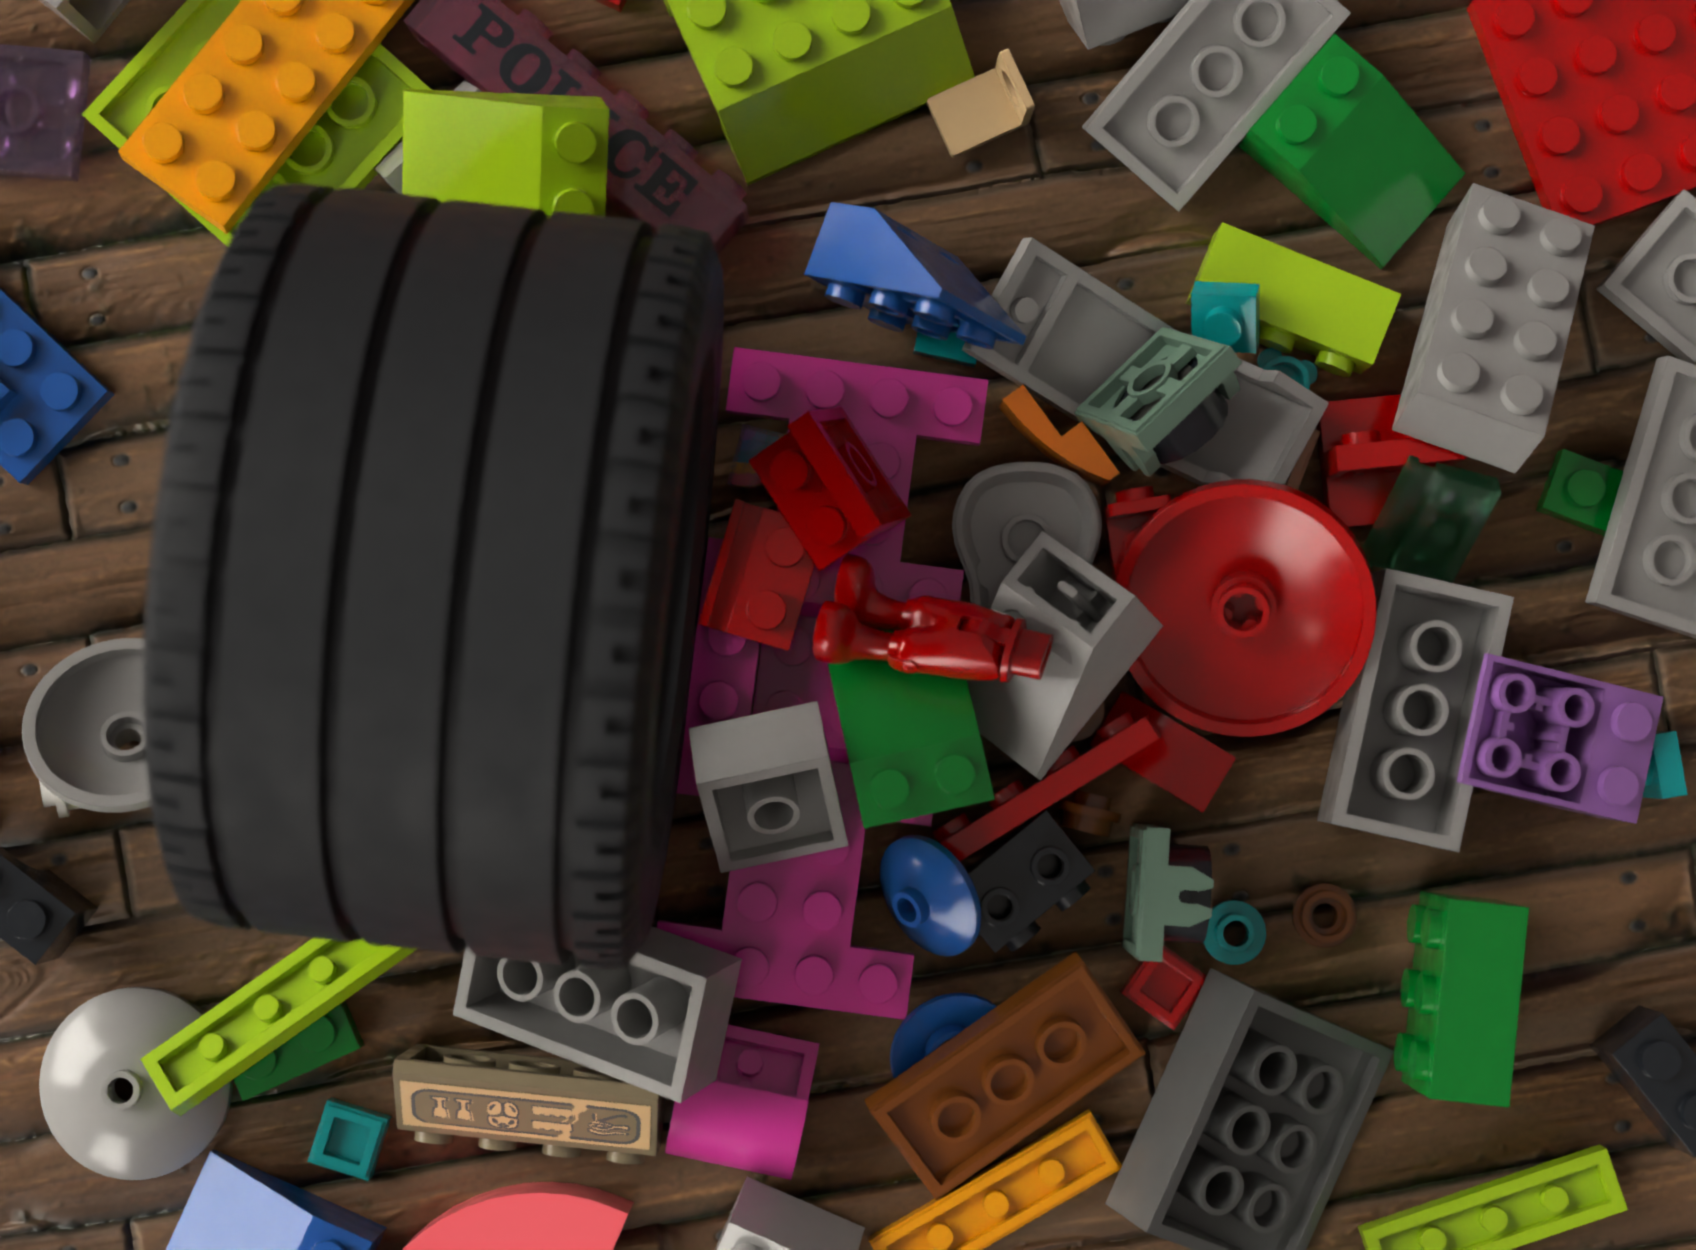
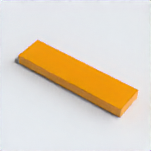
(1008, 1192)

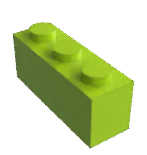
(1304, 300)

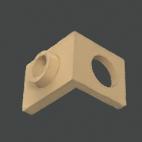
(982, 107)

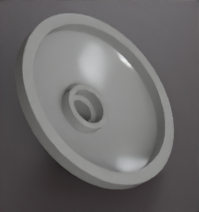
(83, 719)
(79, 1077)

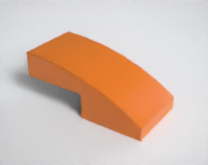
(1074, 450)

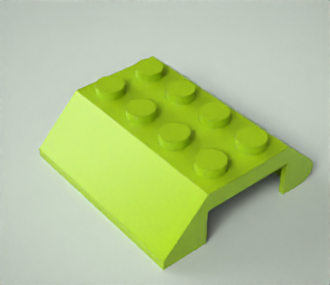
(816, 71)

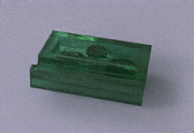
(1431, 520)

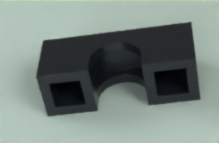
(39, 910)

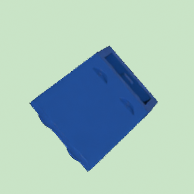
(904, 279)

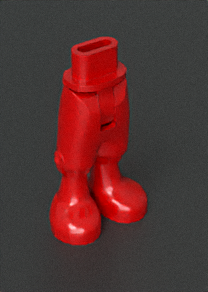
(928, 635)

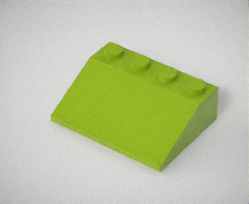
(507, 149)

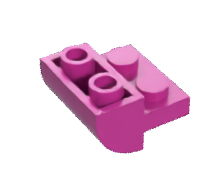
(754, 1107)

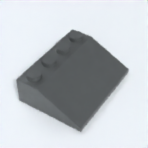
(1248, 1123)

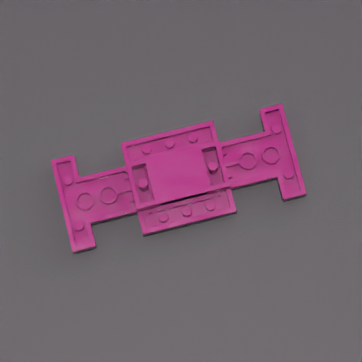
(798, 913)

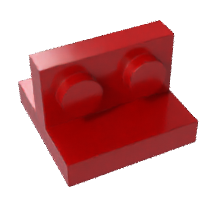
(1365, 456)
(828, 485)

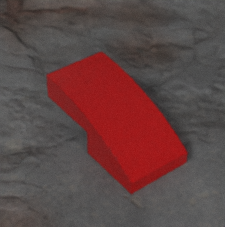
(1176, 762)

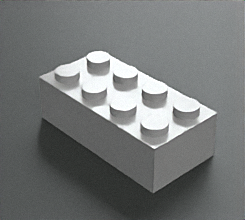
(1494, 329)
(1412, 711)
(643, 1023)

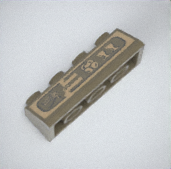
(524, 1100)

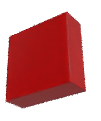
(1165, 987)

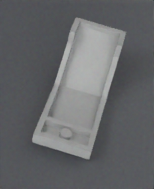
(1086, 331)

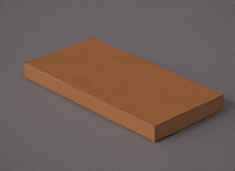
(1005, 1076)

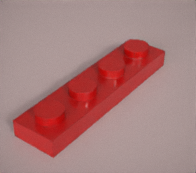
(1069, 772)

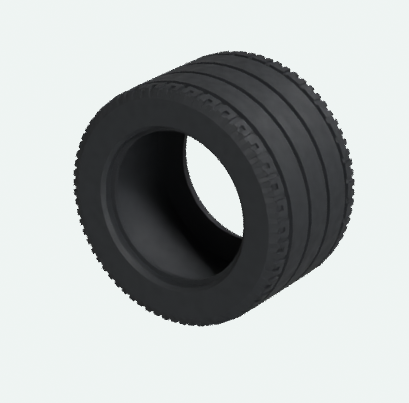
(433, 574)

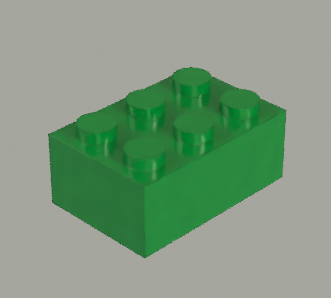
(1462, 998)

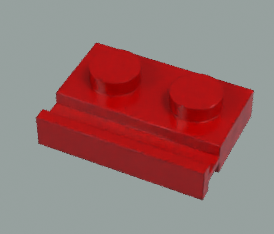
(758, 578)

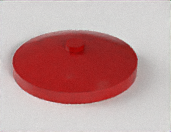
(1256, 605)

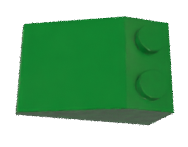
(1353, 152)
(909, 741)

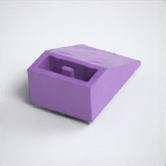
(1559, 739)

